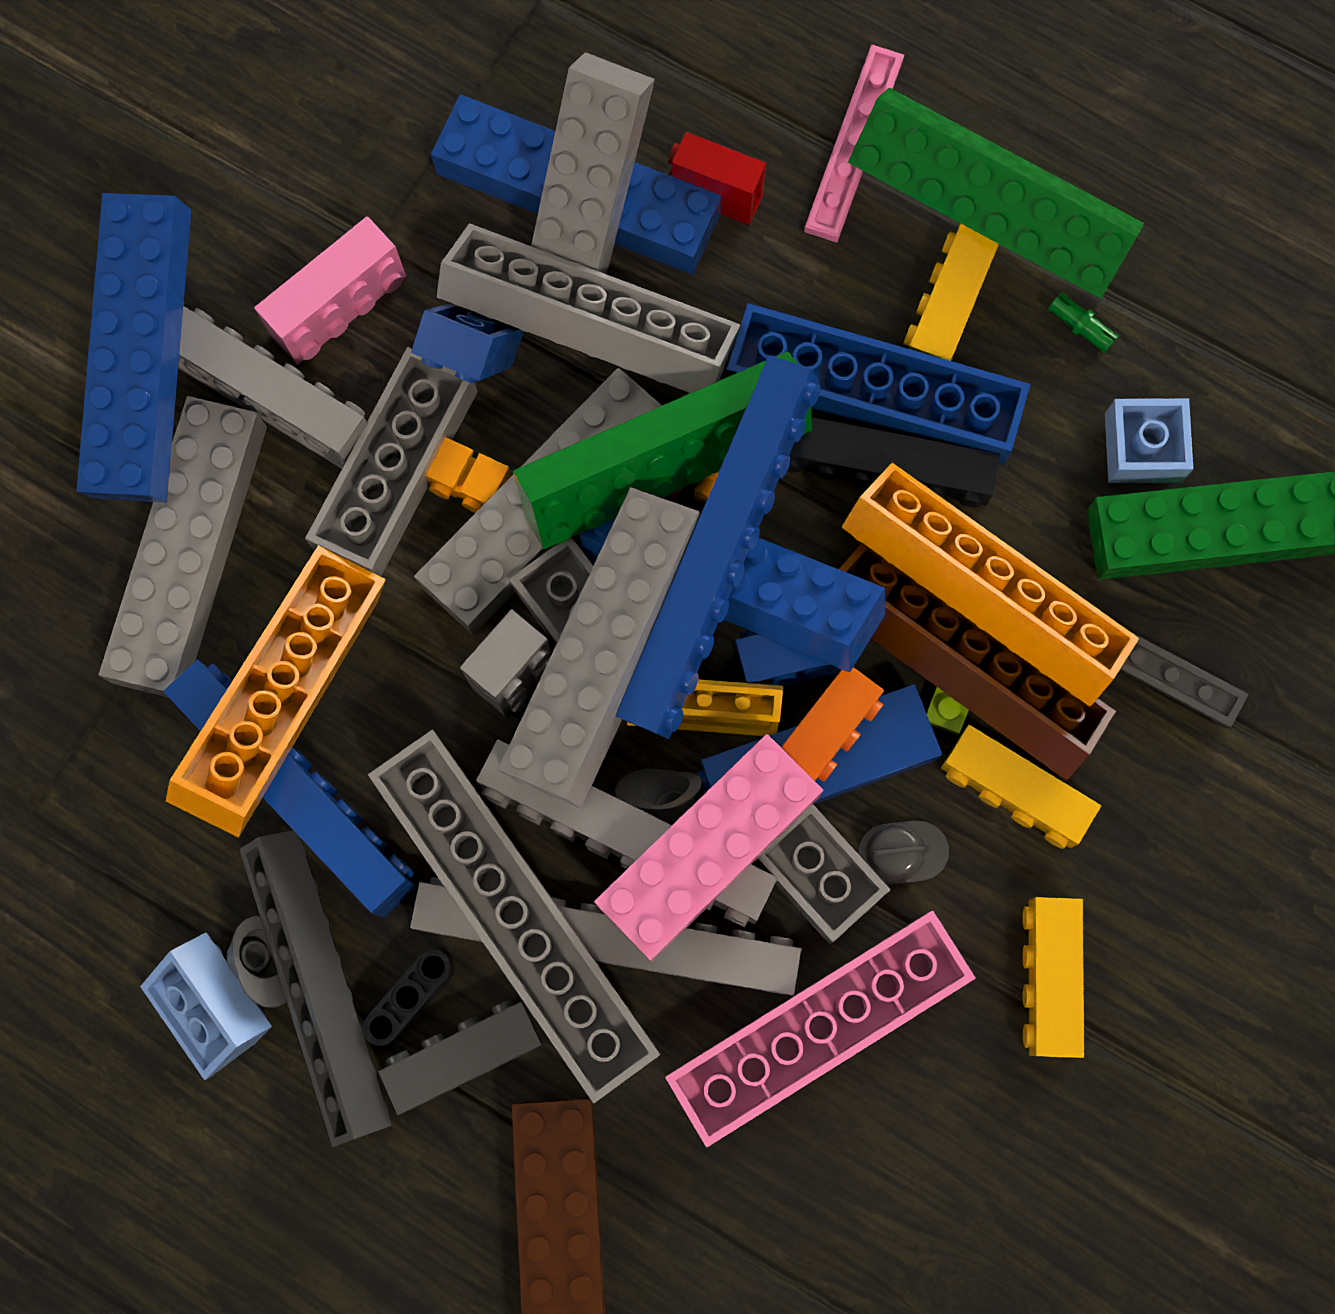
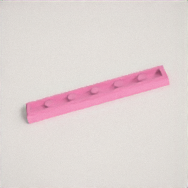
(840, 177)

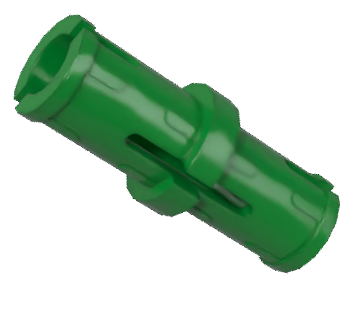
(1083, 322)

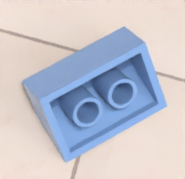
(204, 1005)

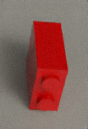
(721, 171)

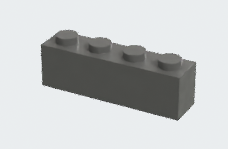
(461, 1057)

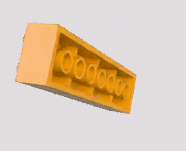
(990, 584)
(275, 692)

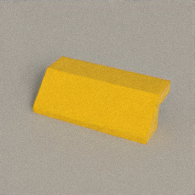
(732, 708)

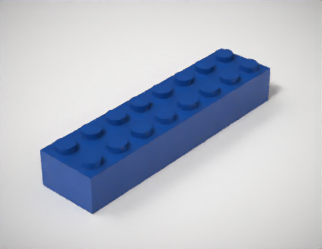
(510, 162)
(134, 348)
(888, 383)
(794, 601)
(310, 807)

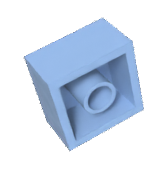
(1148, 440)

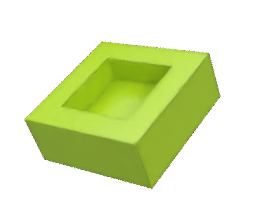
(946, 712)

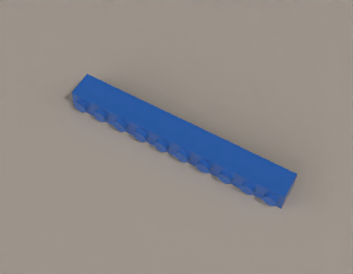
(719, 547)

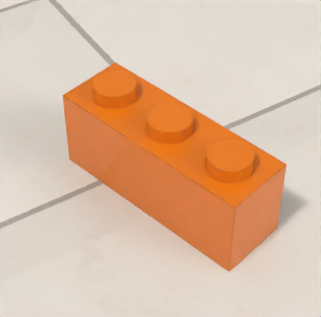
(833, 723)

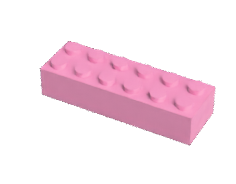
(708, 847)

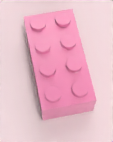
(332, 291)

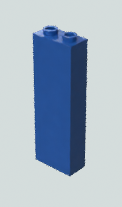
(888, 745)

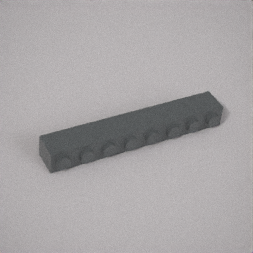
(315, 987)

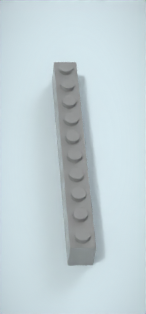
(693, 954)

